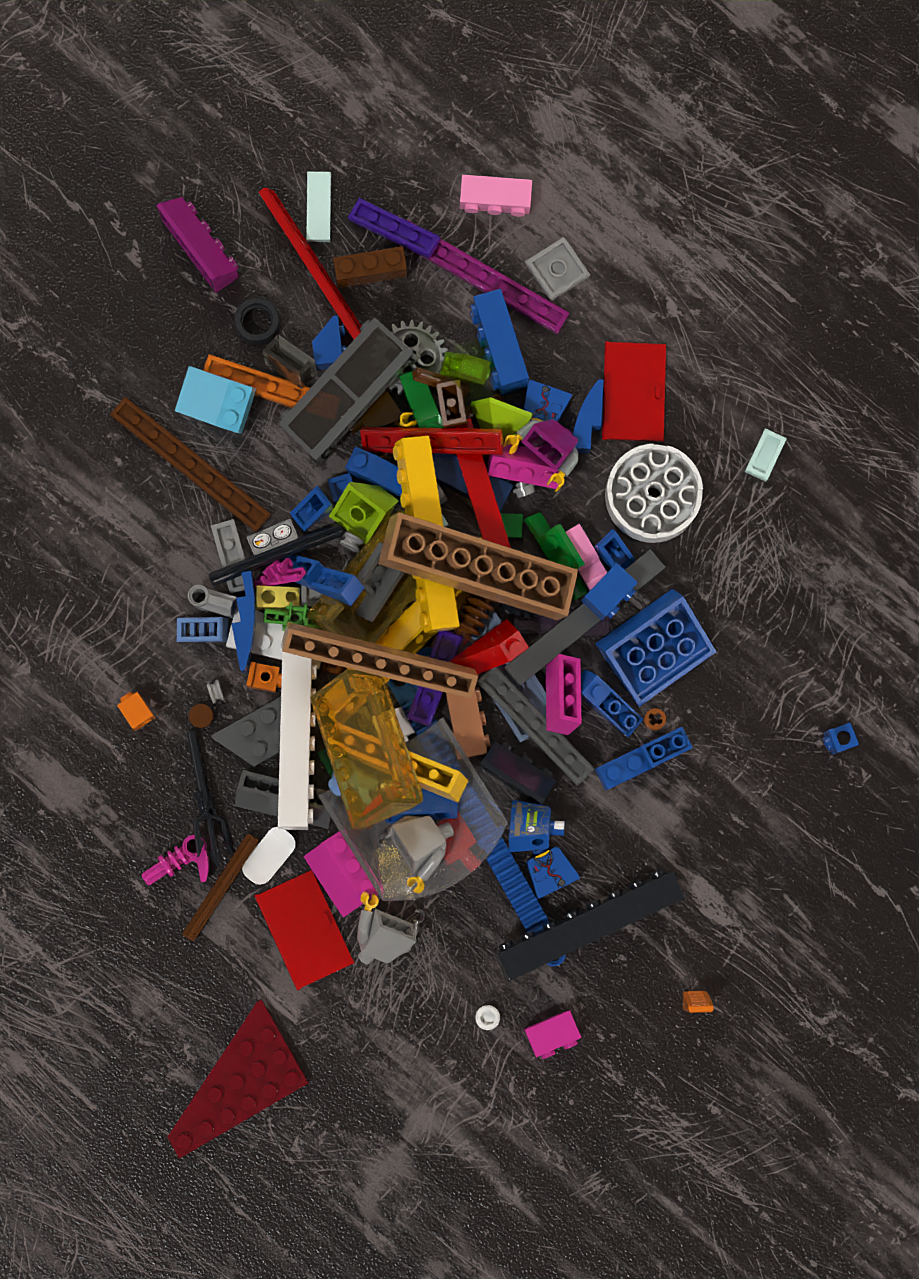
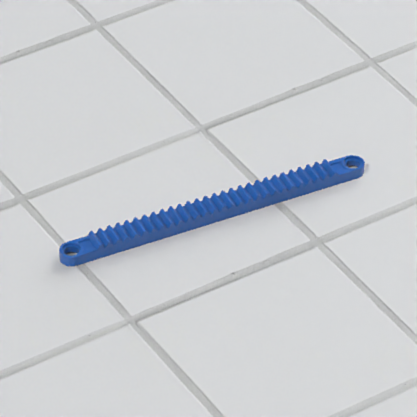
(500, 858)

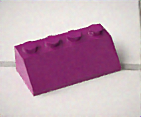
(197, 243)

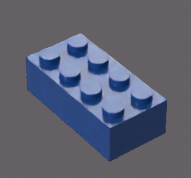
(500, 342)

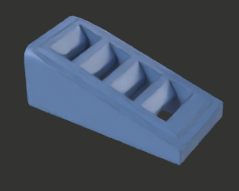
(222, 629)

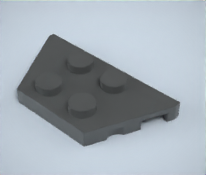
(255, 735)

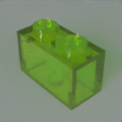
(465, 368)

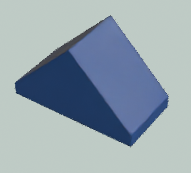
(311, 509)
(613, 550)

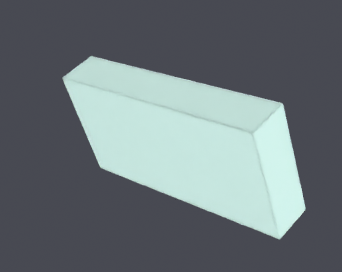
(765, 455)

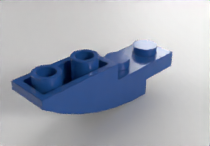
(643, 758)

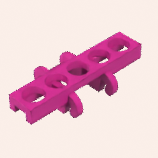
(280, 573)

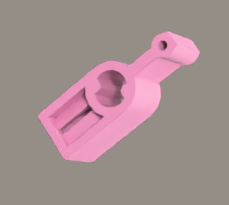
(593, 569)

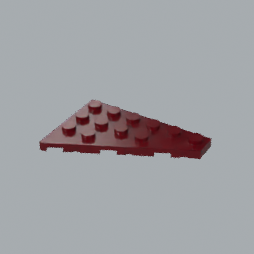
(244, 1081)

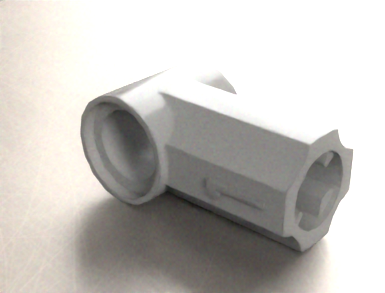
(214, 601)

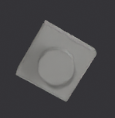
(308, 596)

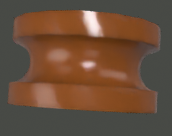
(653, 712)

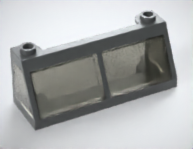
(347, 389)

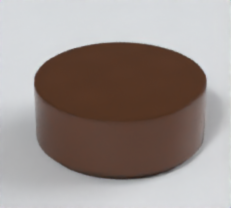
(201, 716)

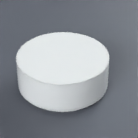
(487, 1017)

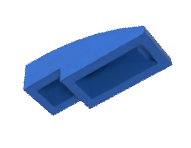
(589, 418)

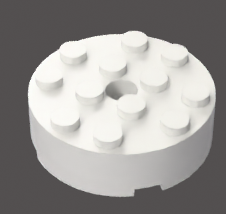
(650, 517)

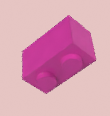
(552, 1034)

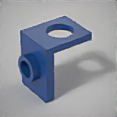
(832, 743)

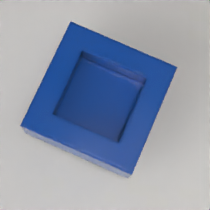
(338, 484)

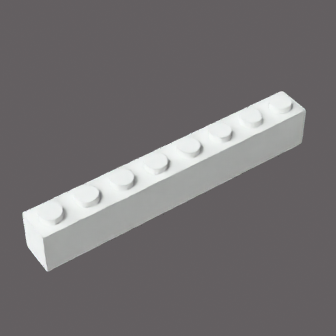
(296, 743)

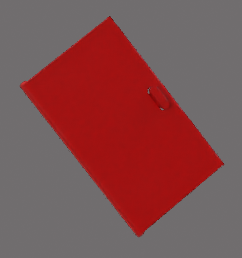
(631, 381)
(304, 929)

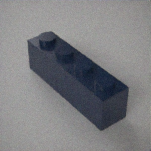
(450, 476)

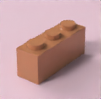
(468, 723)

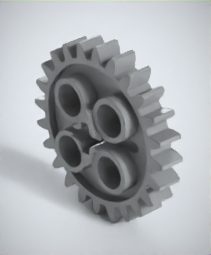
(426, 345)

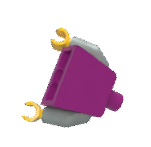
(550, 443)

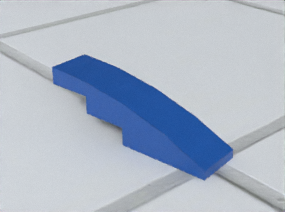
(245, 630)

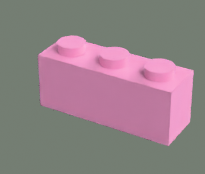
(495, 195)

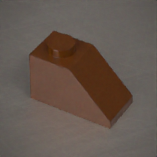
(452, 403)

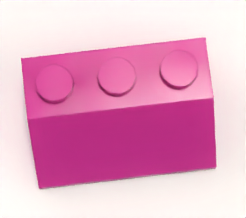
(340, 873)

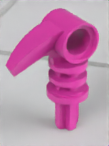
(175, 859)

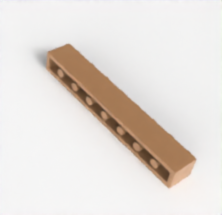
(379, 660)

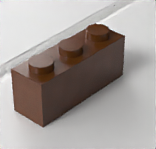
(370, 267)

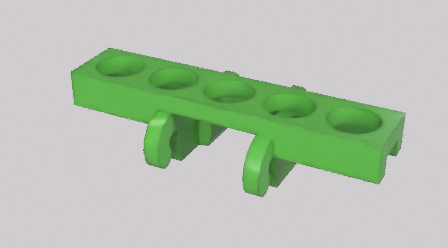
(301, 611)

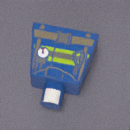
(532, 827)

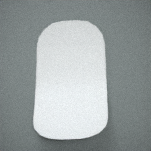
(268, 856)

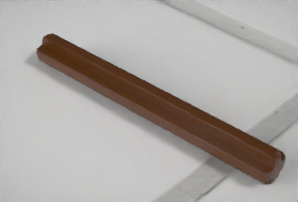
(220, 887)

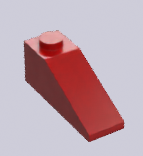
(493, 649)

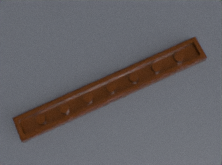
(190, 465)

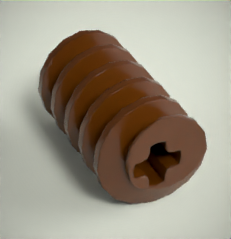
(473, 615)

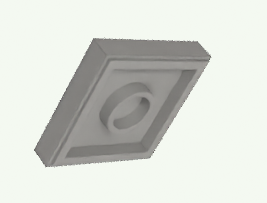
(557, 269)

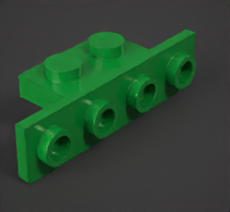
(558, 548)

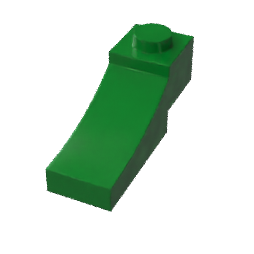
(420, 402)

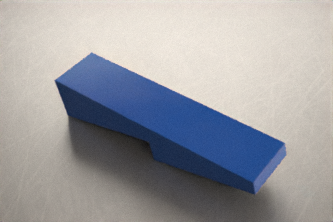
(327, 581)

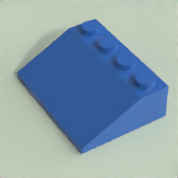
(656, 647)

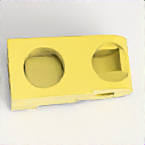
(276, 597)

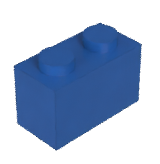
(610, 592)

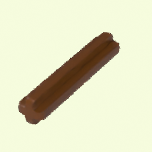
(431, 378)

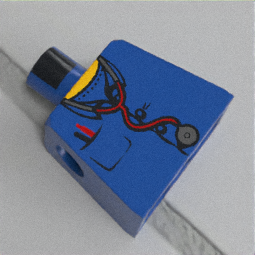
(545, 401)
(550, 871)

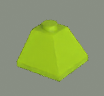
(499, 415)
(363, 509)

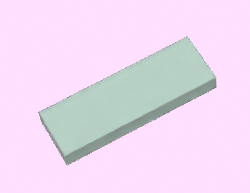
(318, 206)

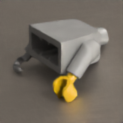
(420, 845)
(382, 934)

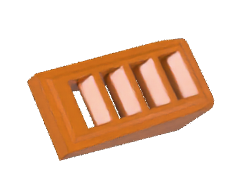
(697, 1001)

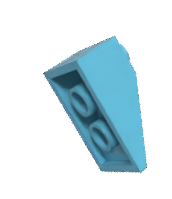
(215, 400)

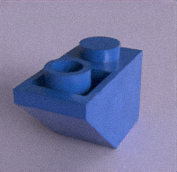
(328, 344)

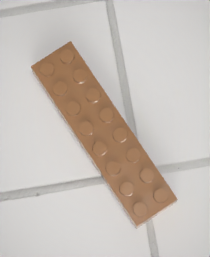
(478, 566)

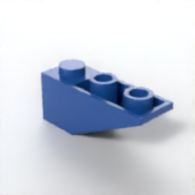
(608, 703)

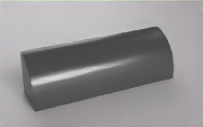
(262, 795)

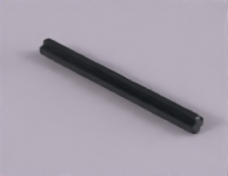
(277, 553)

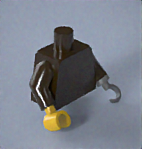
(383, 414)

